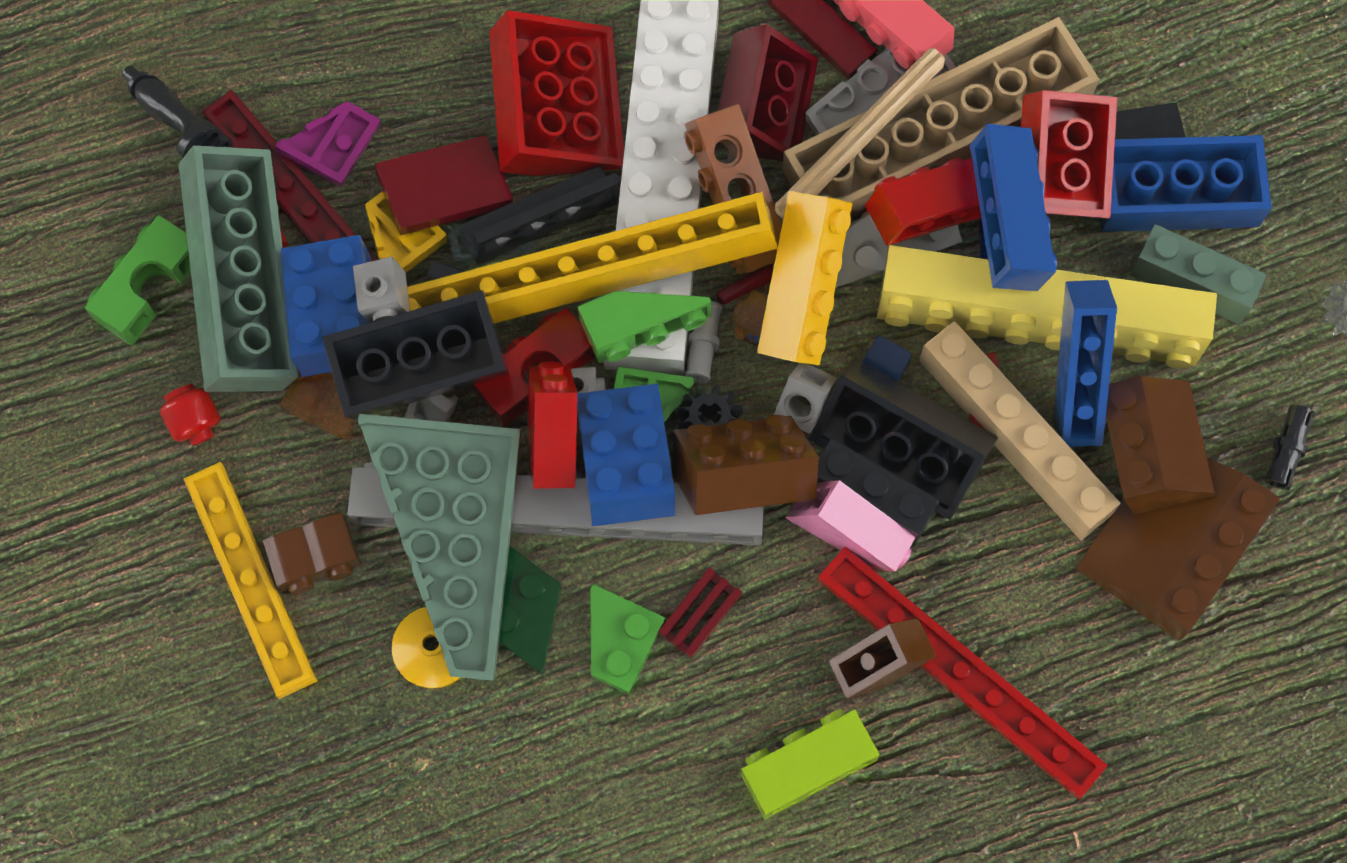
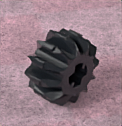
(709, 406)

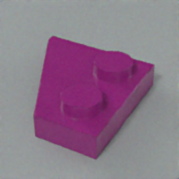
(332, 143)

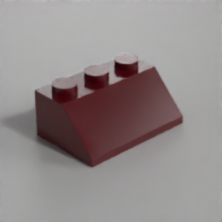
(773, 87)

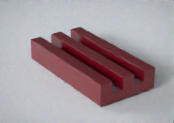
(722, 585)

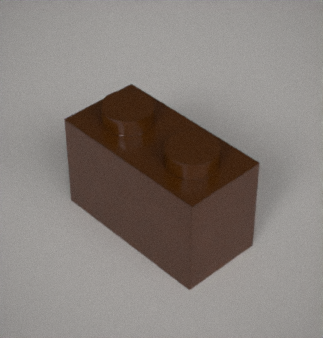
(882, 658)

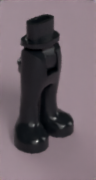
(167, 108)

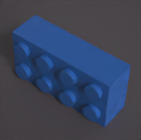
(1188, 183)

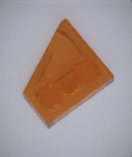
(318, 403)

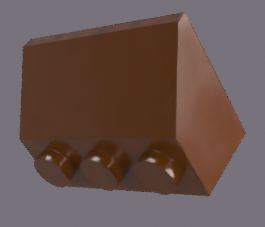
(1157, 443)

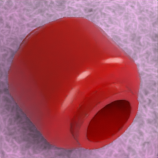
(189, 414)

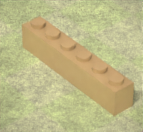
(1021, 431)

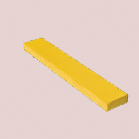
(250, 580)

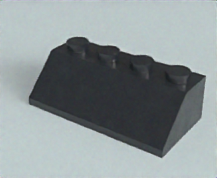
(415, 355)
(904, 434)

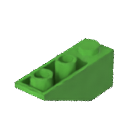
(632, 319)

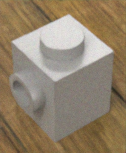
(381, 289)

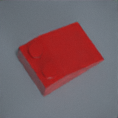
(1074, 150)

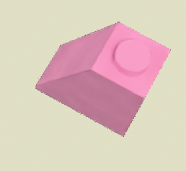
(852, 522)

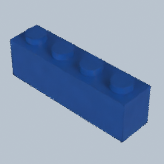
(1012, 208)
(1084, 362)

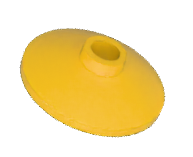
(412, 660)

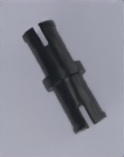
(1289, 447)

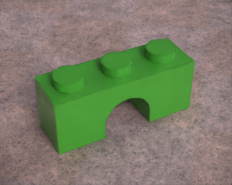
(117, 303)

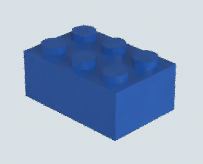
(320, 297)
(625, 455)

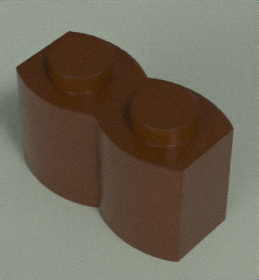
(312, 553)

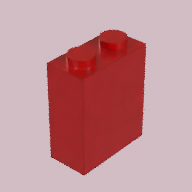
(552, 426)

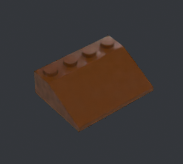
(1180, 555)

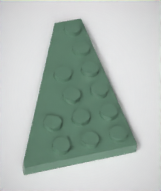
(454, 514)

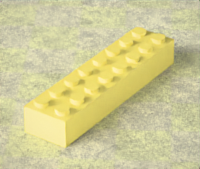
(945, 288)

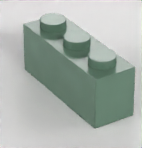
(1185, 264)

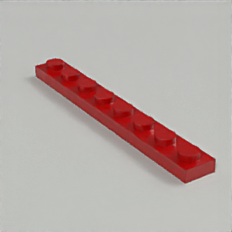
(968, 677)

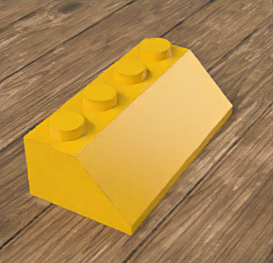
(804, 278)

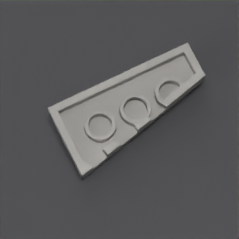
(859, 92)

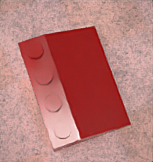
(555, 95)

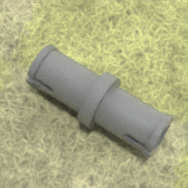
(702, 344)

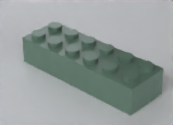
(236, 269)

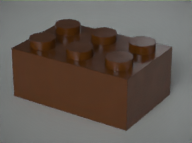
(744, 464)

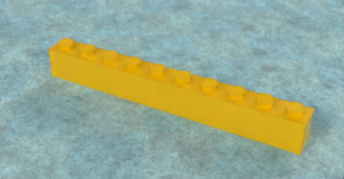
(612, 260)

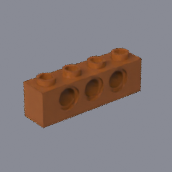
(742, 166)

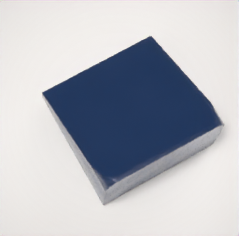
(888, 357)

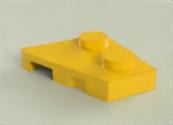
(407, 248)

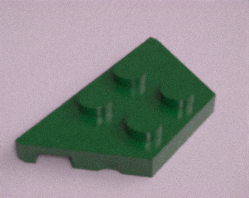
(528, 611)

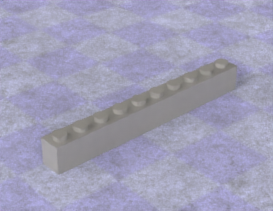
(568, 514)

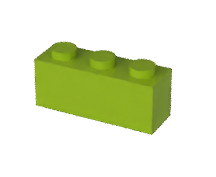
(808, 762)

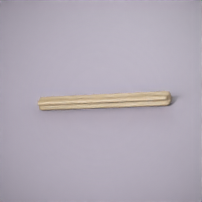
(866, 127)

